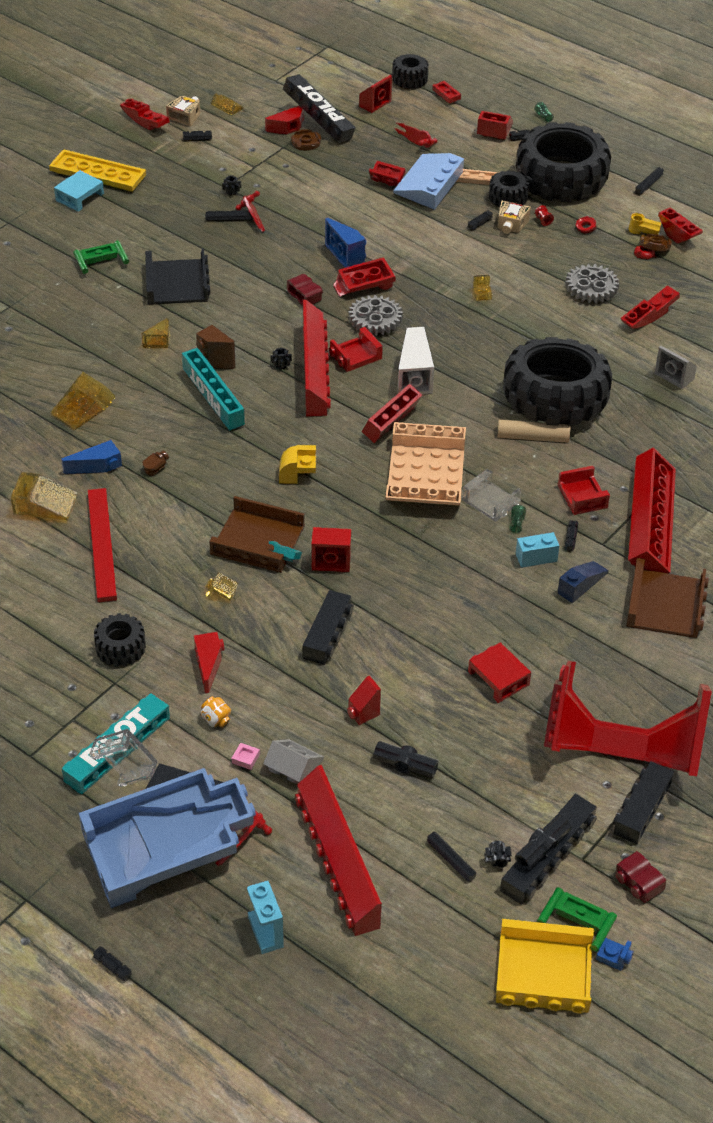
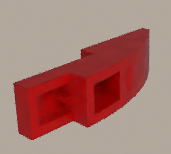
(143, 115)
(651, 310)

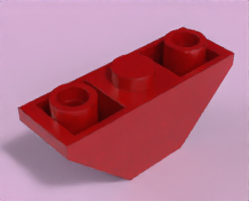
(285, 121)
(677, 226)

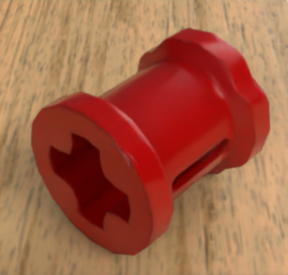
(545, 217)

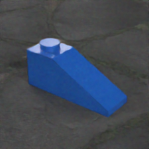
(93, 460)

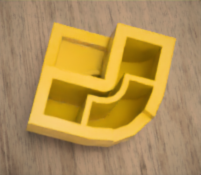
(296, 460)

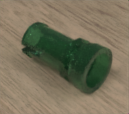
(542, 110)
(517, 514)

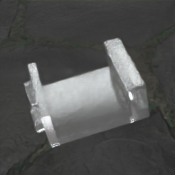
(488, 497)

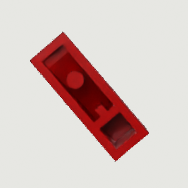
(208, 654)

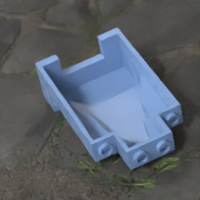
(164, 832)

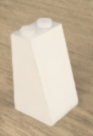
(416, 362)

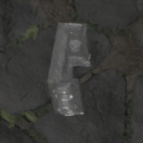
(126, 756)

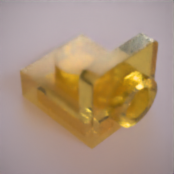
(481, 287)
(222, 586)

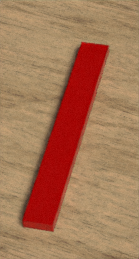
(102, 545)

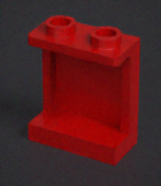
(357, 351)
(582, 490)
(500, 671)

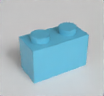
(537, 549)

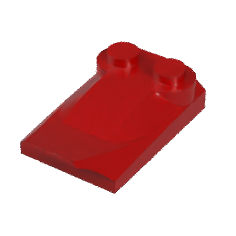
(364, 276)

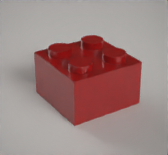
(331, 549)

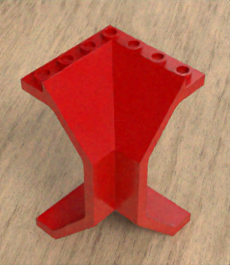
(670, 743)

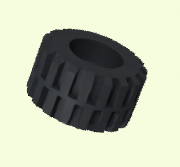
(410, 71)
(508, 187)
(108, 642)

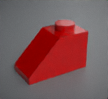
(365, 701)

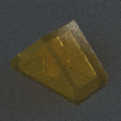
(157, 336)

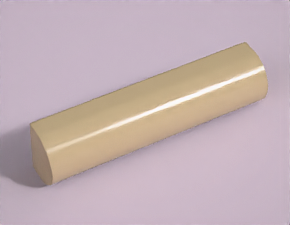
(533, 431)

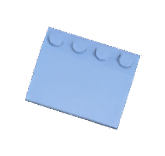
(430, 178)

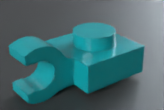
(289, 553)

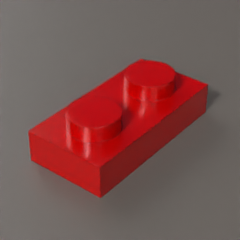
(446, 91)

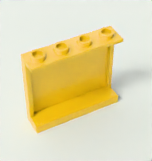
(544, 966)

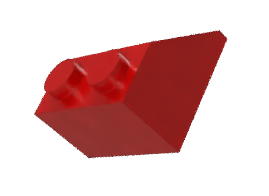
(376, 95)

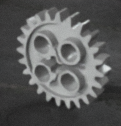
(592, 283)
(375, 314)

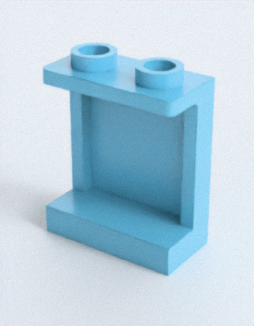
(76, 189)
(266, 917)

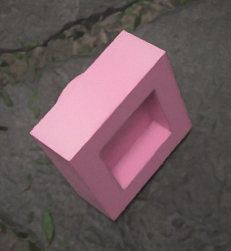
(245, 756)

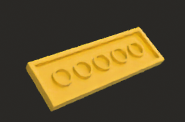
(109, 172)

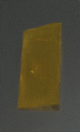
(226, 104)

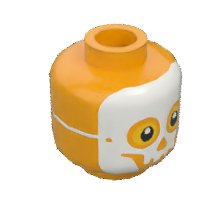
(215, 712)

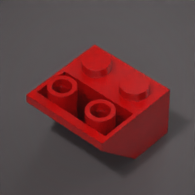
(494, 125)

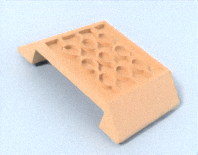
(426, 464)

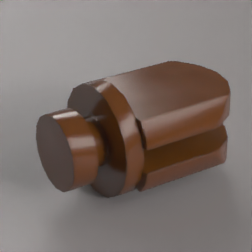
(155, 462)

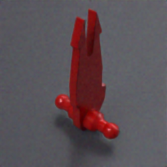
(416, 136)
(247, 202)
(259, 822)

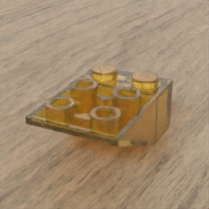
(83, 401)
(41, 497)

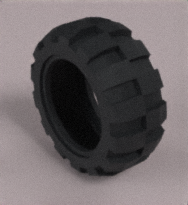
(567, 143)
(532, 392)

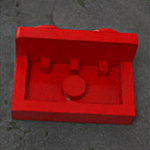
(387, 173)

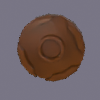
(306, 140)
(655, 242)

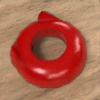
(586, 220)
(643, 254)

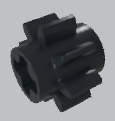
(231, 185)
(281, 358)
(498, 854)

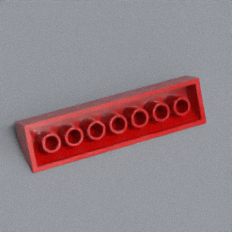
(314, 361)
(652, 512)
(339, 853)

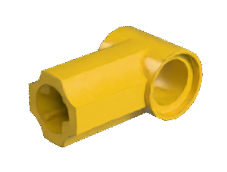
(639, 224)

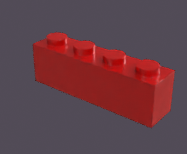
(392, 412)

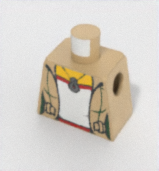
(184, 110)
(513, 217)

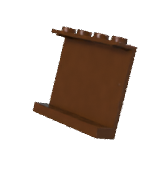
(251, 528)
(667, 602)

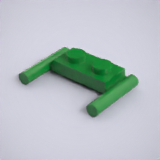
(99, 253)
(580, 913)

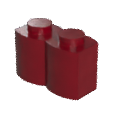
(304, 288)
(640, 877)

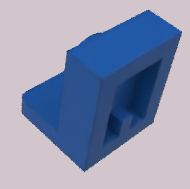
(615, 954)

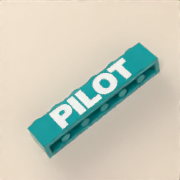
(213, 389)
(141, 721)

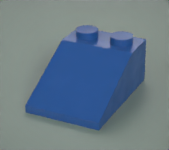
(345, 243)

